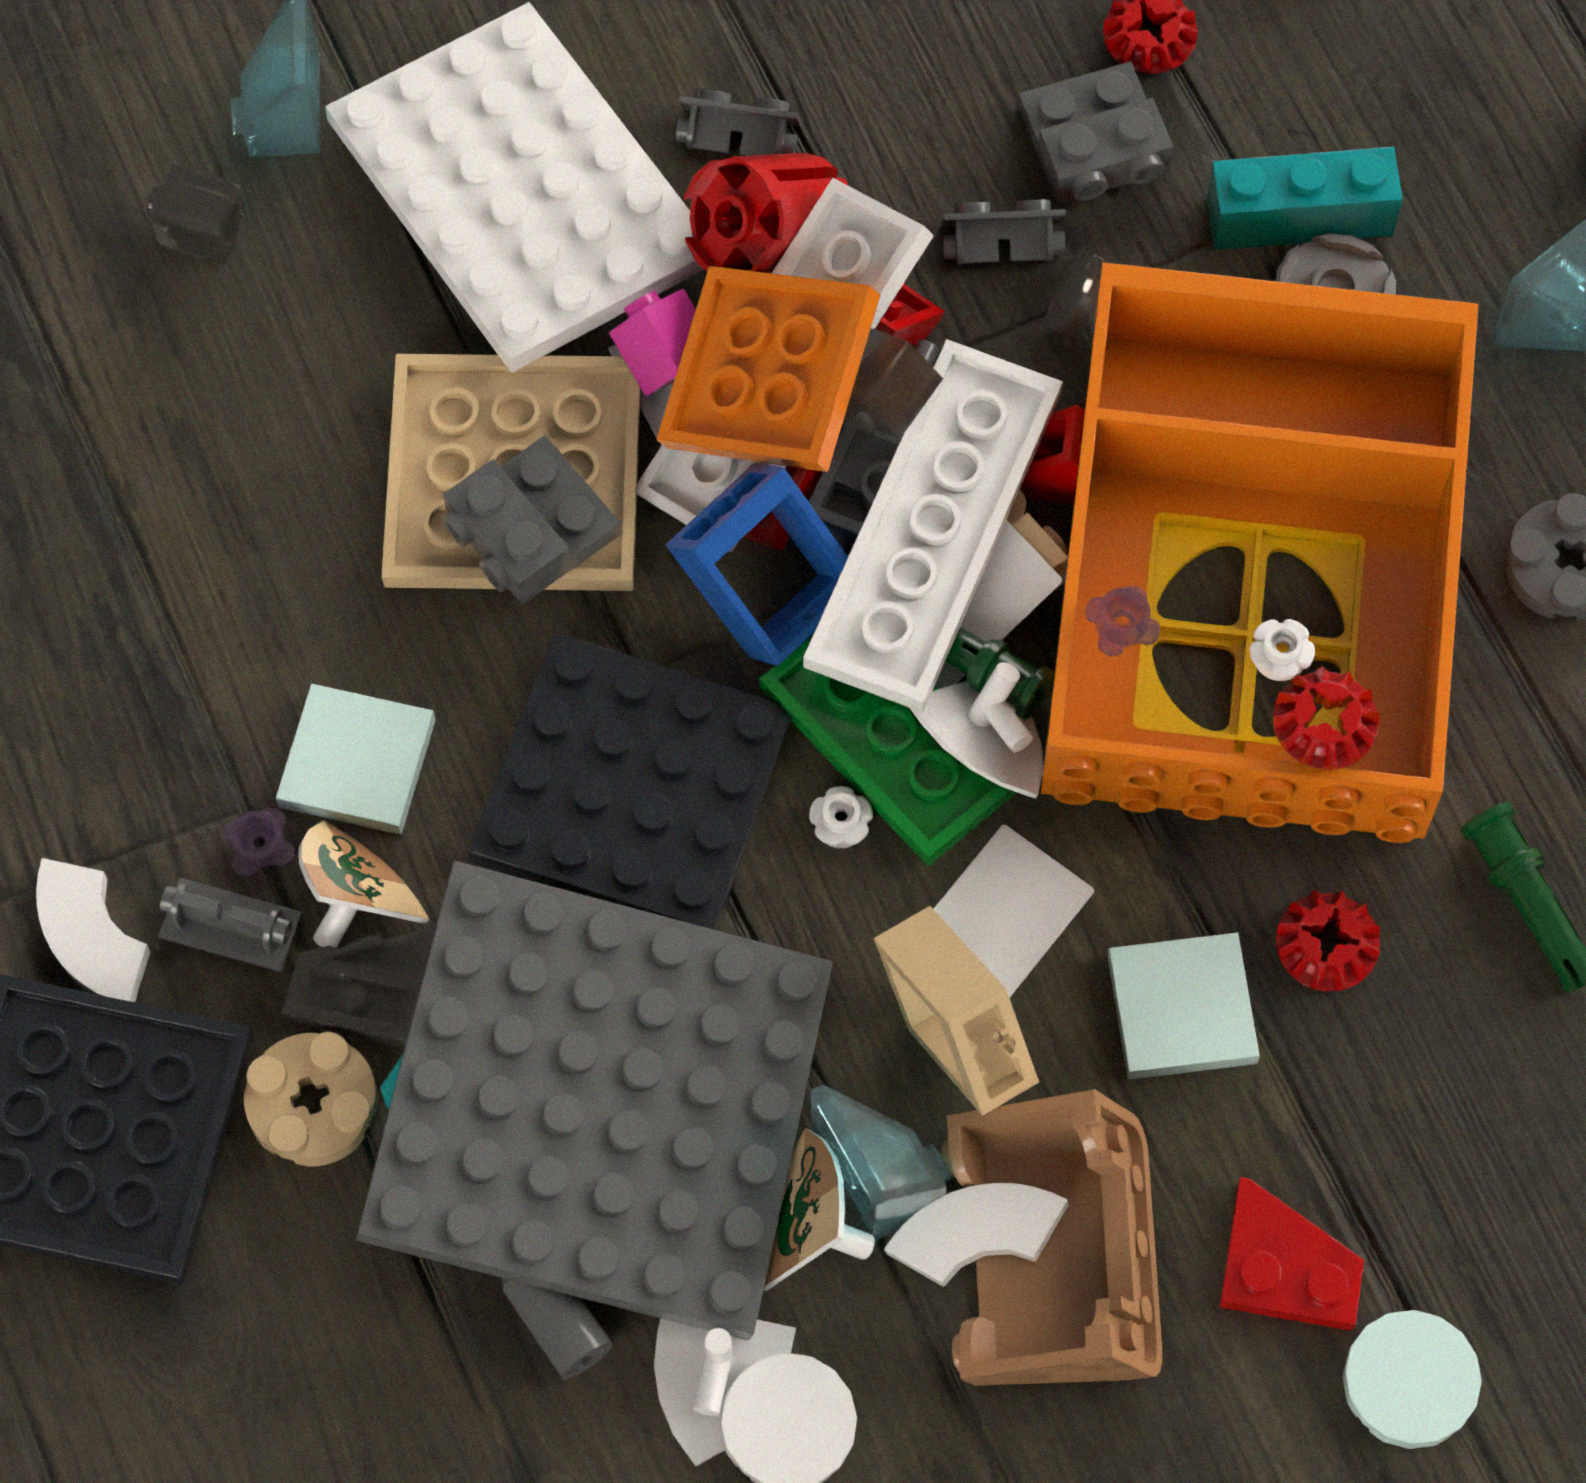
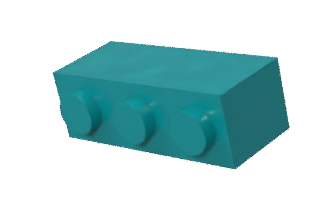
(1303, 197)

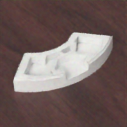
(82, 933)
(975, 1225)

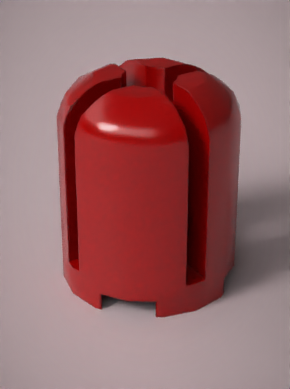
(753, 207)

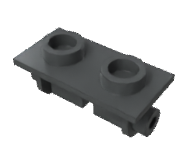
(715, 118)
(1026, 228)
(228, 924)

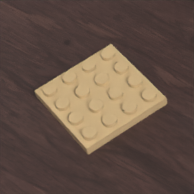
(470, 409)

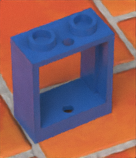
(726, 522)

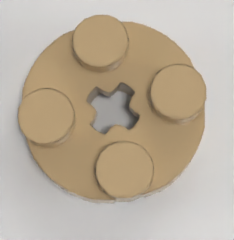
(278, 1080)

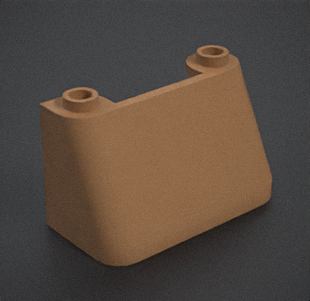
(1093, 1292)

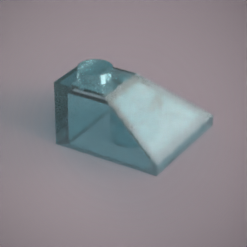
(282, 87)
(1548, 299)
(879, 1159)

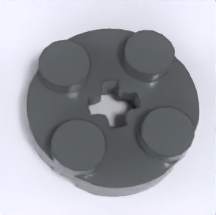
(1534, 555)

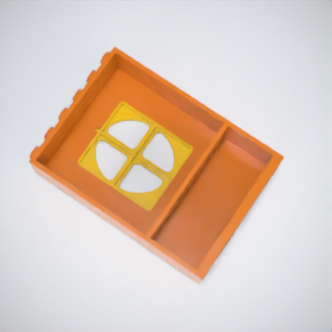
(1266, 429)

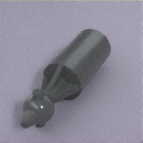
(560, 1327)

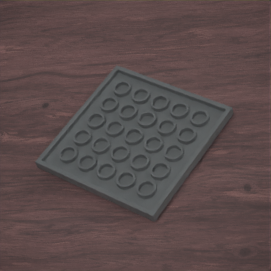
(597, 1102)

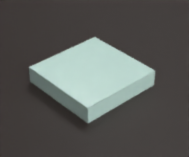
(356, 759)
(1183, 1006)

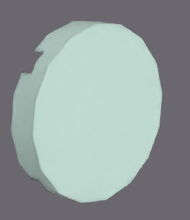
(1412, 1379)

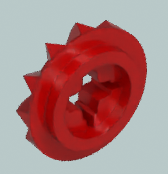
(1147, 56)
(1321, 744)
(1302, 953)

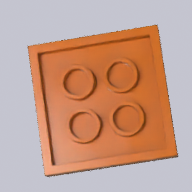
(768, 368)

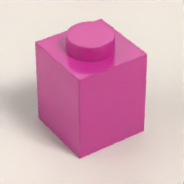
(654, 338)

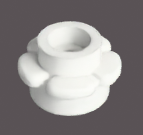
(1280, 665)
(841, 833)

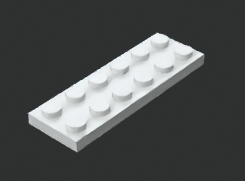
(841, 241)
(933, 527)

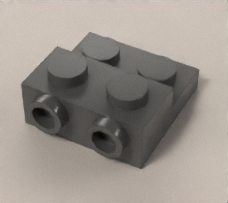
(1096, 133)
(852, 482)
(529, 519)

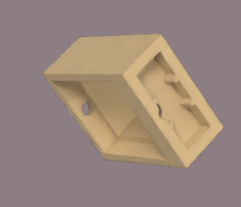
(956, 1009)

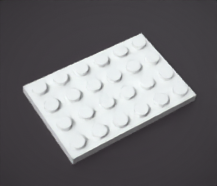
(519, 185)

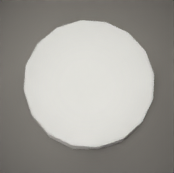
(788, 1420)

